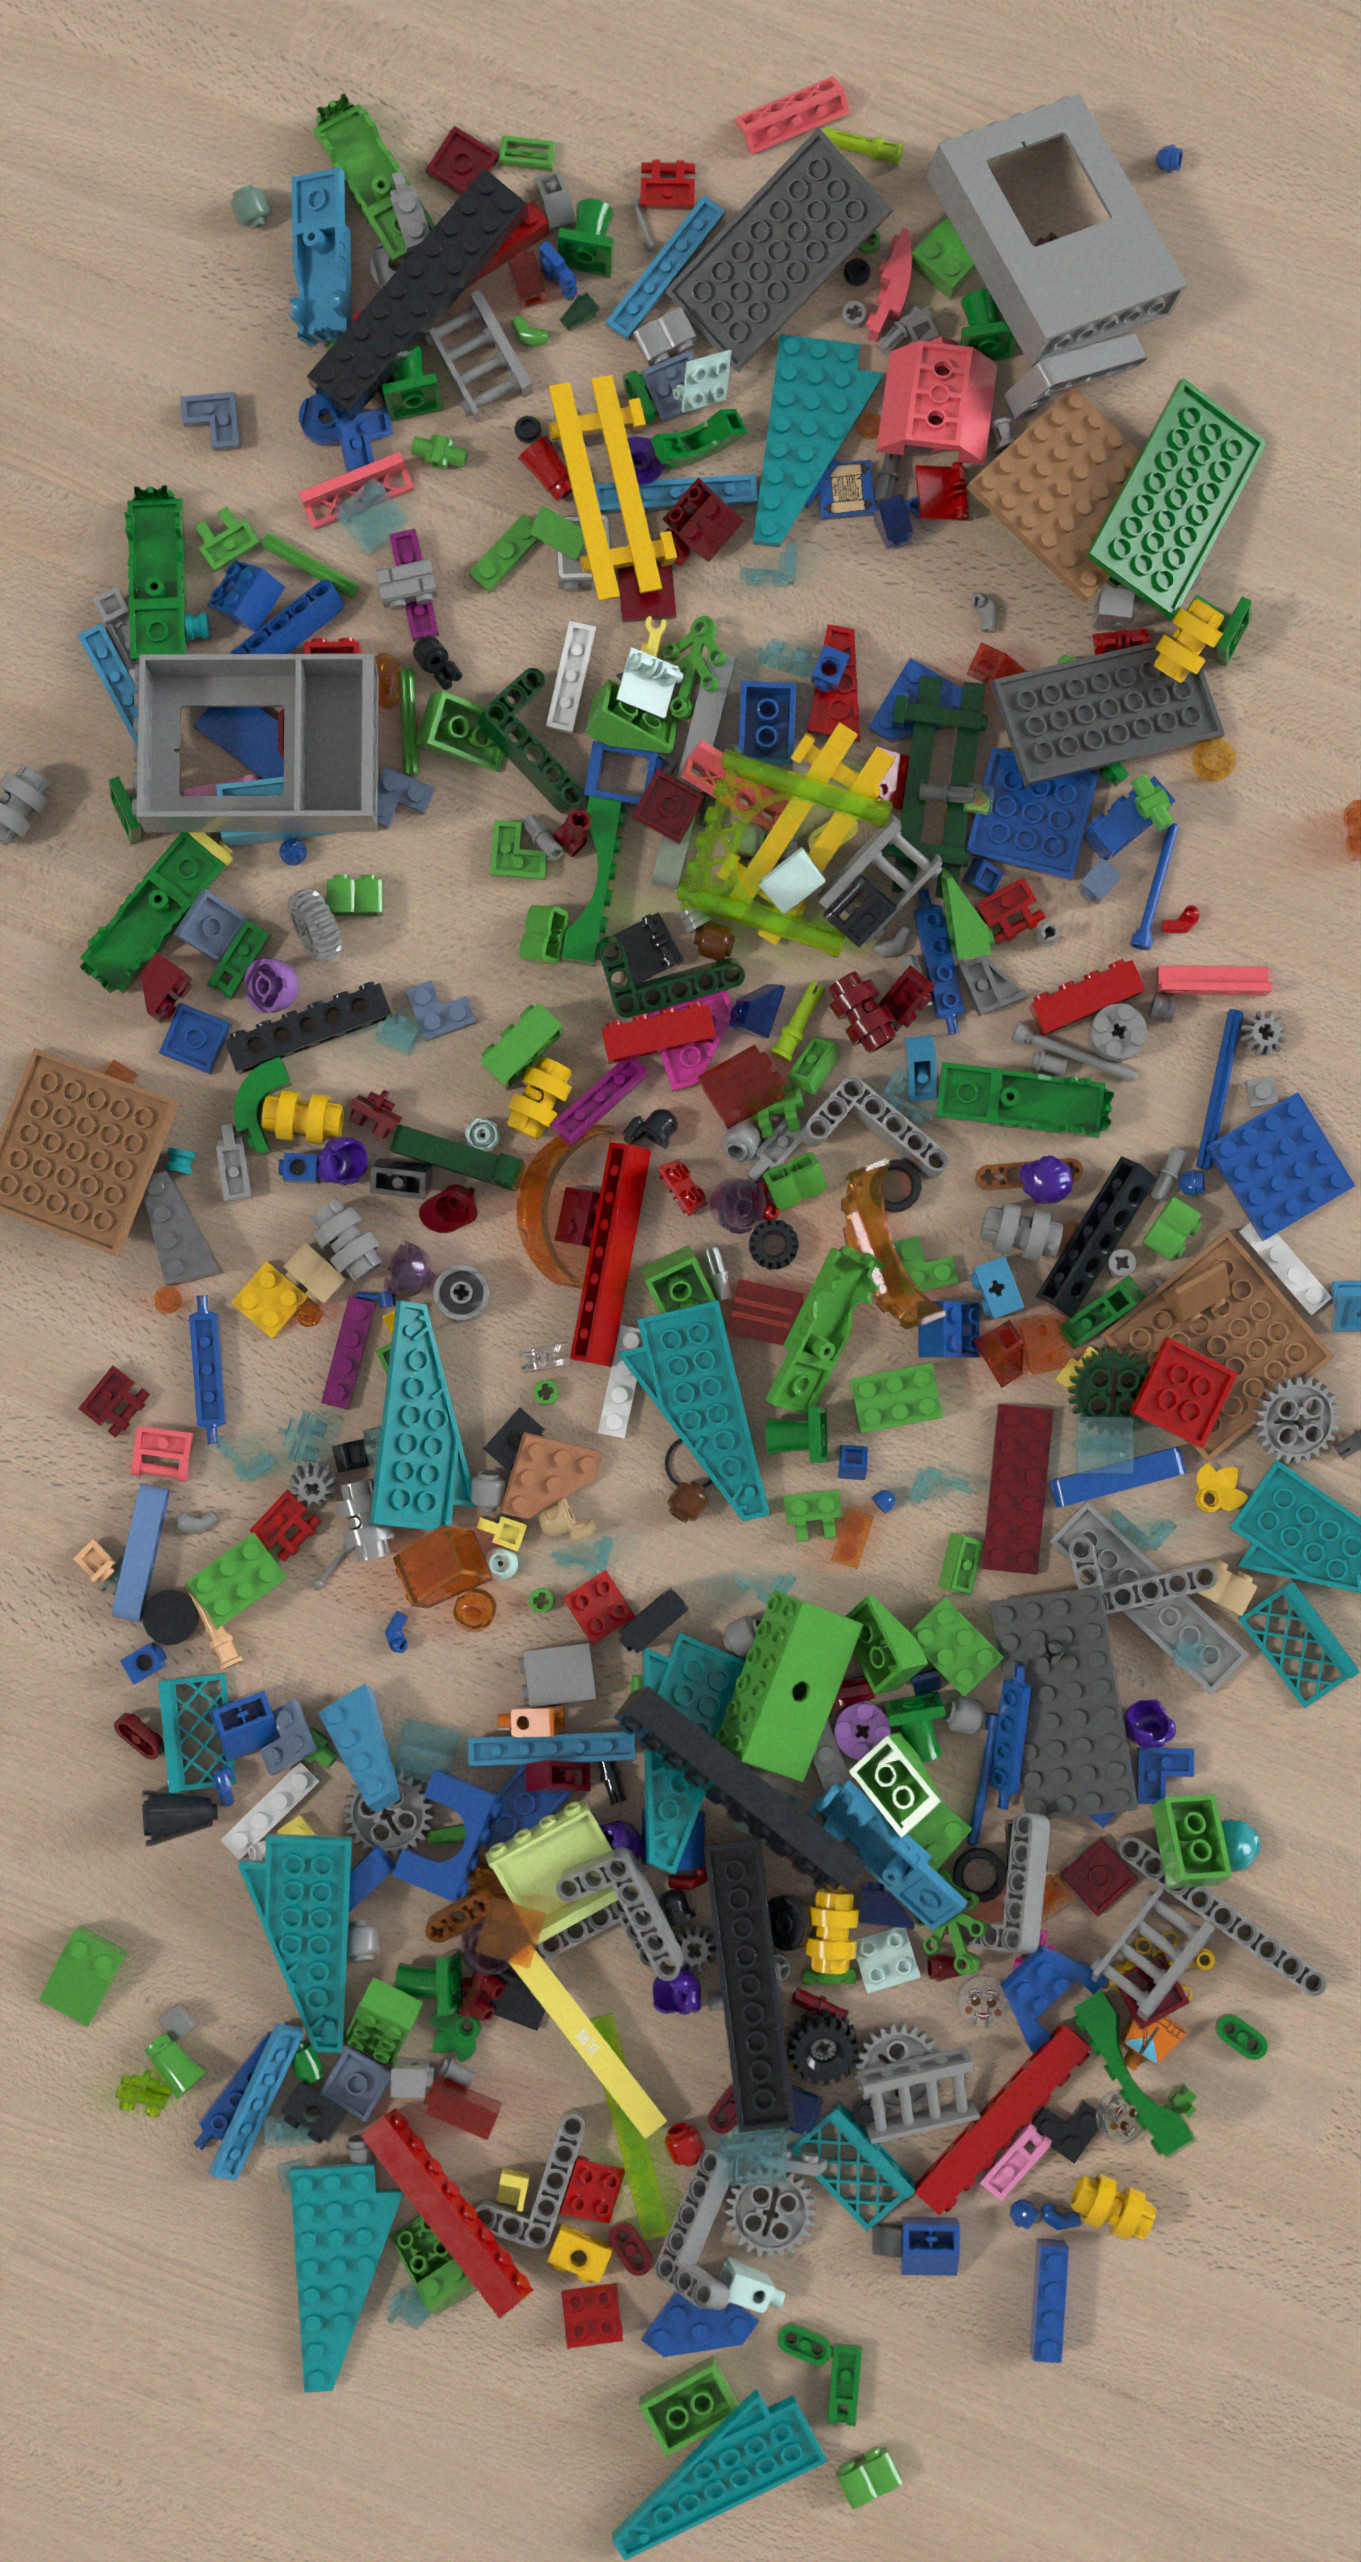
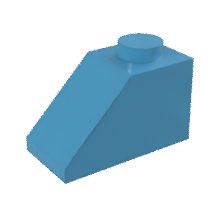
(921, 1068)

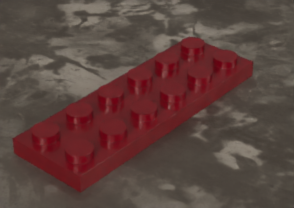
(1017, 1489)

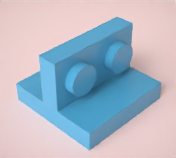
(1347, 1306)

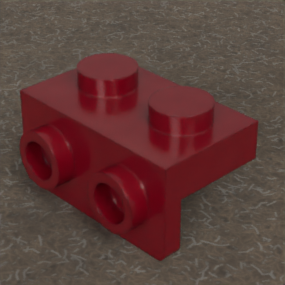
(907, 995)
(577, 1217)

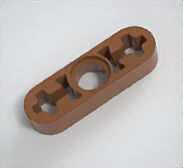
(456, 1925)

